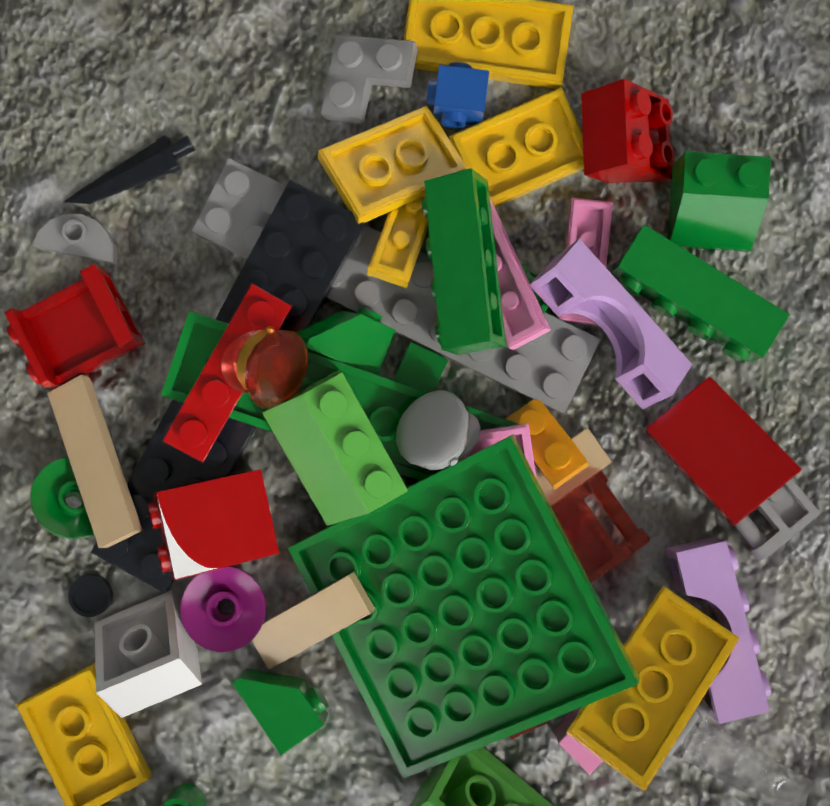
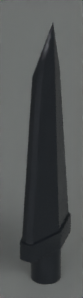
(148, 164)

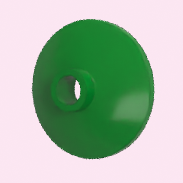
(49, 504)

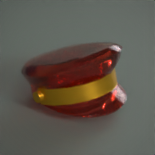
(266, 365)

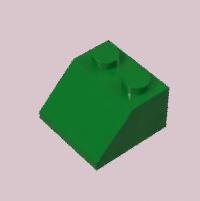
(718, 200)

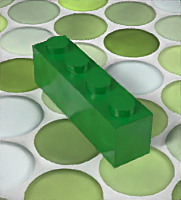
(463, 263)
(699, 296)

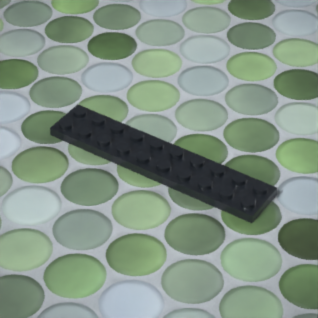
(298, 264)

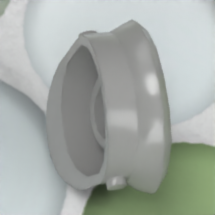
(436, 431)

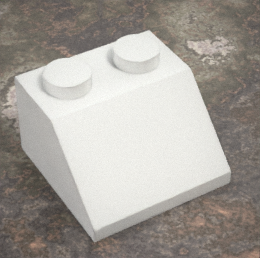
(144, 655)

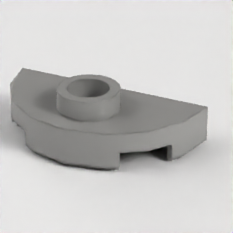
(77, 237)

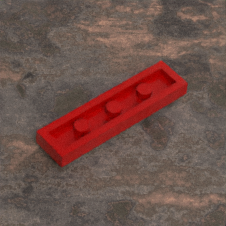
(211, 396)

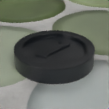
(90, 595)

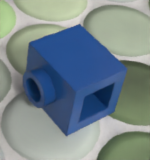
(458, 95)

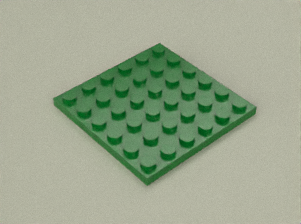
(474, 613)

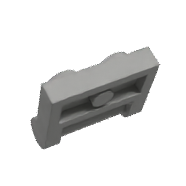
(786, 512)

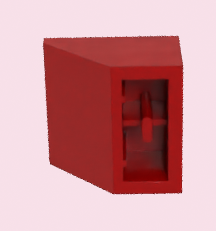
(626, 134)

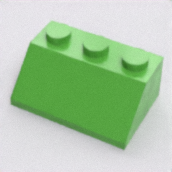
(335, 450)
(476, 781)

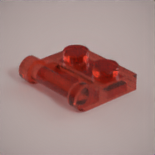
(586, 534)

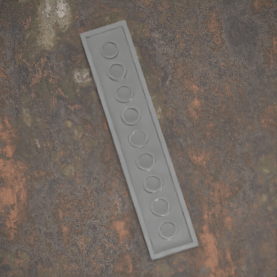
(540, 369)

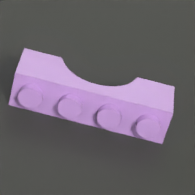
(646, 359)
(707, 572)

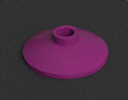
(208, 623)

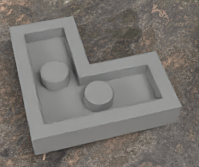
(360, 64)

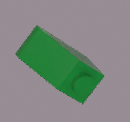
(350, 339)
(282, 706)

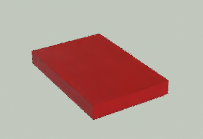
(722, 451)

